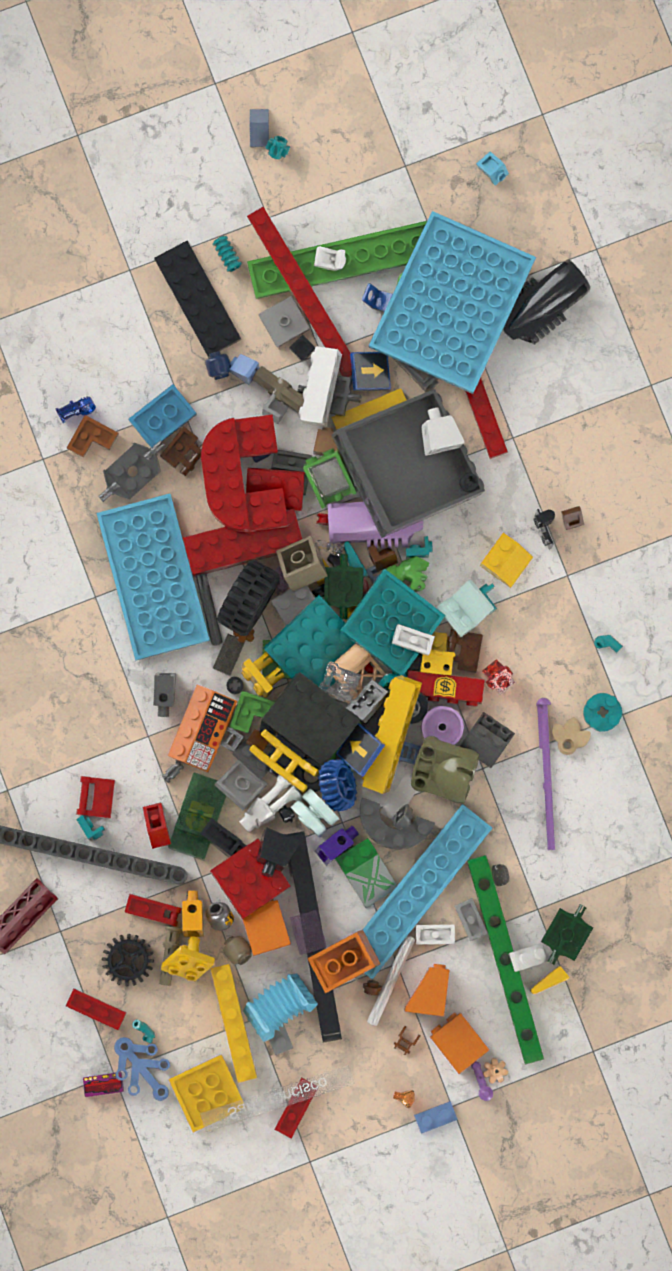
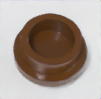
(372, 987)

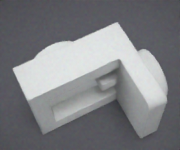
(330, 258)

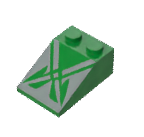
(366, 873)

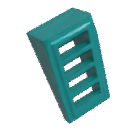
(353, 559)

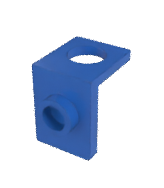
(379, 298)

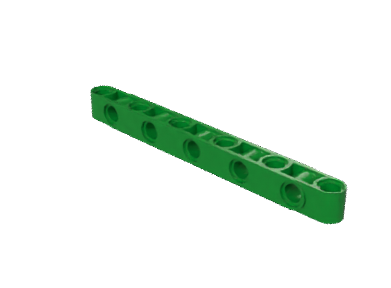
(500, 945)

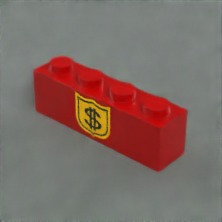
(449, 688)

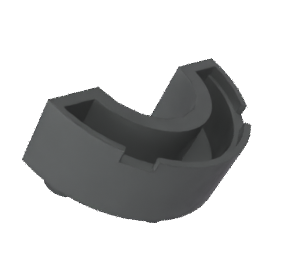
(390, 837)

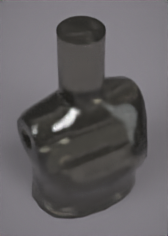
(500, 874)

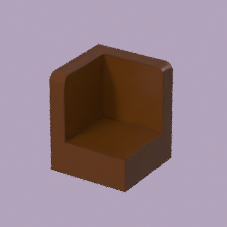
(383, 558)

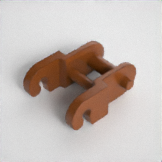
(406, 1050)

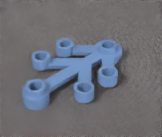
(139, 1066)

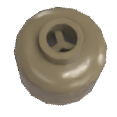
(237, 950)

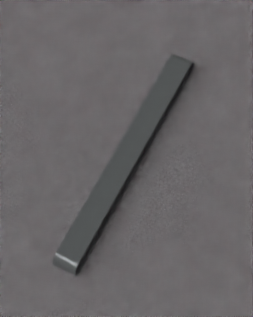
(74, 855)

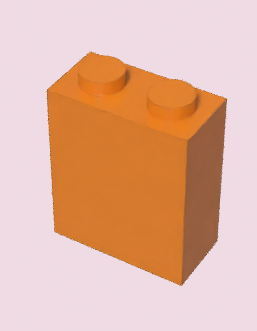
(458, 1042)

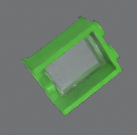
(329, 477)

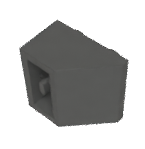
(488, 739)

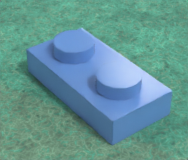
(435, 1117)

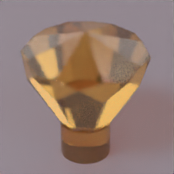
(406, 1098)

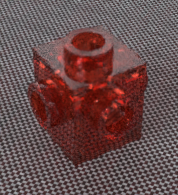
(501, 679)

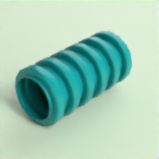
(226, 252)

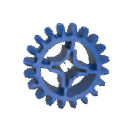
(337, 785)

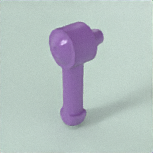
(485, 1093)

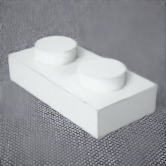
(413, 640)
(435, 934)
(528, 957)

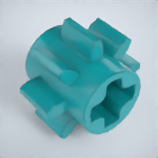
(277, 147)

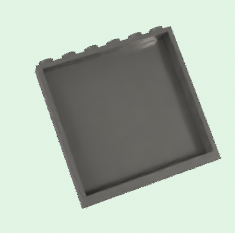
(392, 469)

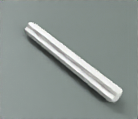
(391, 980)

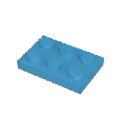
(162, 416)

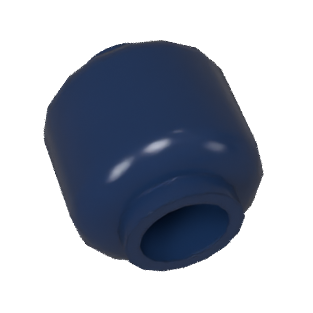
(218, 365)

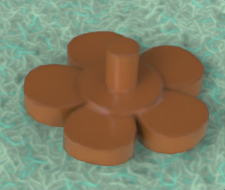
(250, 637)

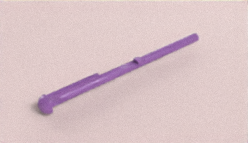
(544, 744)

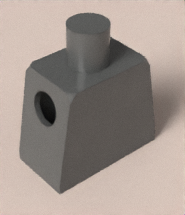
(164, 684)

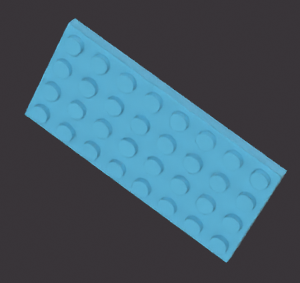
(153, 577)

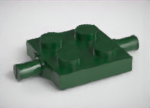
(344, 586)
(567, 934)

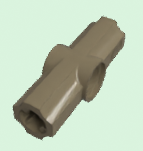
(279, 387)

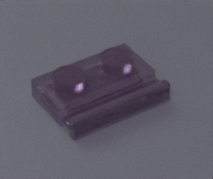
(308, 932)

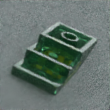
(200, 804)

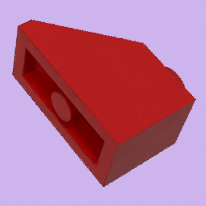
(156, 825)

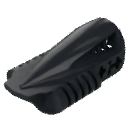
(546, 302)

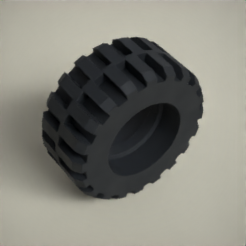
(248, 597)

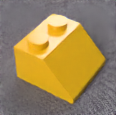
(506, 560)

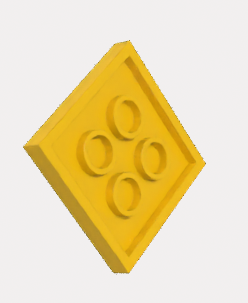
(204, 1089)

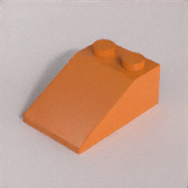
(344, 961)

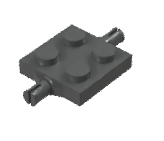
(341, 395)

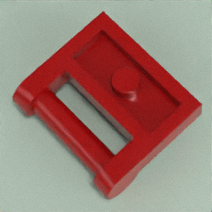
(102, 797)

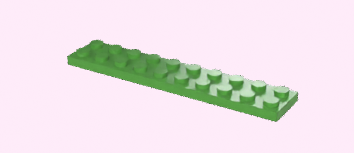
(363, 256)

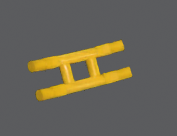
(282, 749)

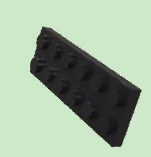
(197, 298)

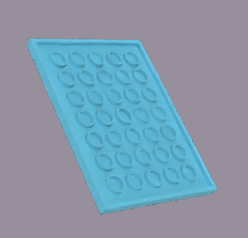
(452, 302)

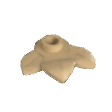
(570, 733)

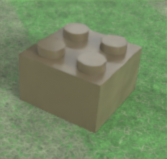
(301, 563)

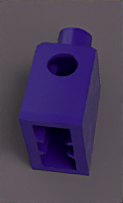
(332, 849)

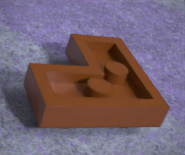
(88, 432)

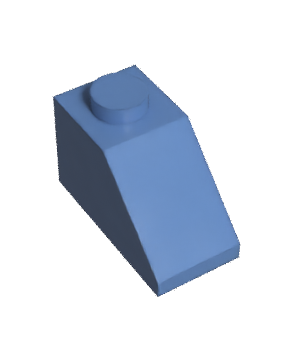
(244, 368)

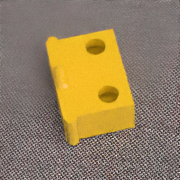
(437, 660)

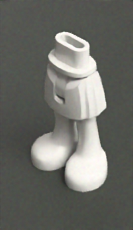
(261, 813)

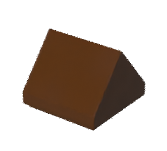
(257, 740)

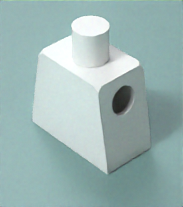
(440, 433)

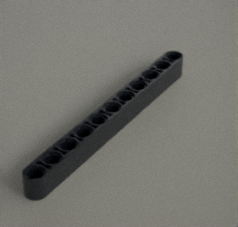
(308, 902)

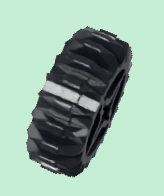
(137, 974)

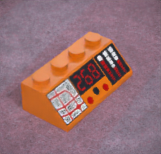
(202, 728)

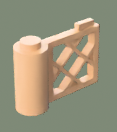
(354, 661)

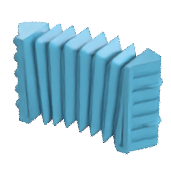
(278, 1005)

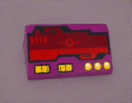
(102, 1084)

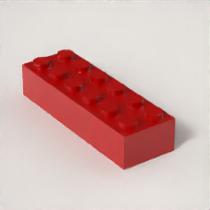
(227, 548)

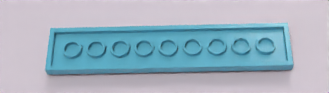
(424, 883)

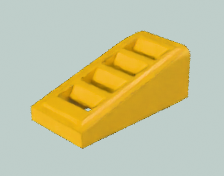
(555, 977)

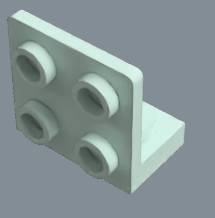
(466, 608)

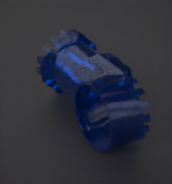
(76, 408)

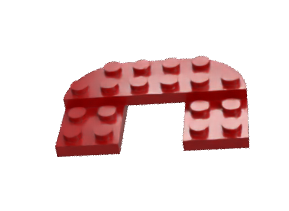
(224, 480)

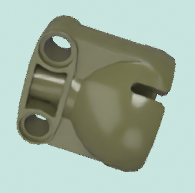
(444, 769)

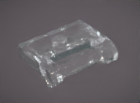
(345, 685)

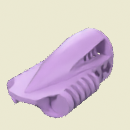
(354, 524)

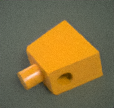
(192, 922)

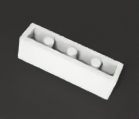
(320, 386)

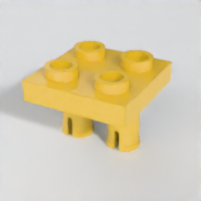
(262, 684)
(188, 961)

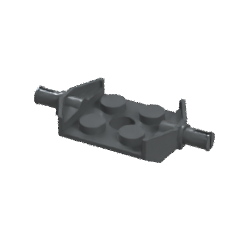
(117, 476)

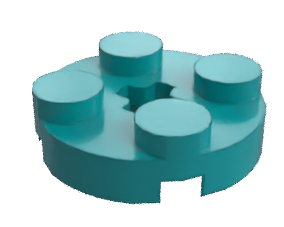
(609, 703)

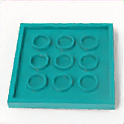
(379, 613)
(310, 642)

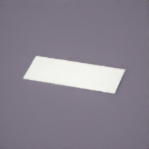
(401, 796)

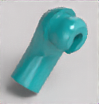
(607, 641)
(144, 1028)

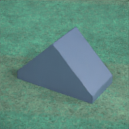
(259, 127)

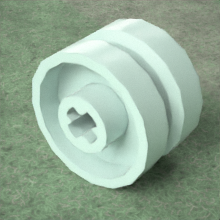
(311, 815)

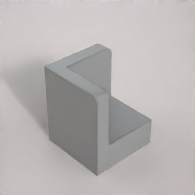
(274, 407)

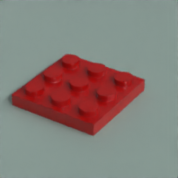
(243, 882)

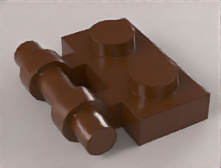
(179, 448)
(469, 651)

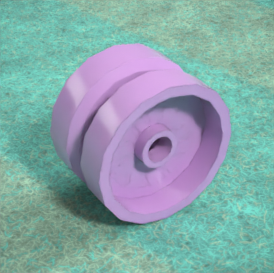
(447, 716)

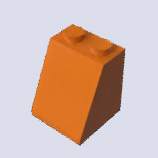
(266, 928)
(430, 993)

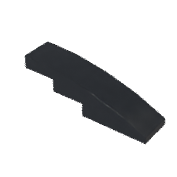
(222, 838)

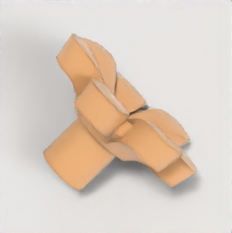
(490, 1072)

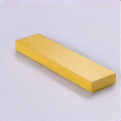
(369, 408)

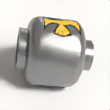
(220, 916)

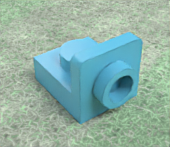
(493, 168)

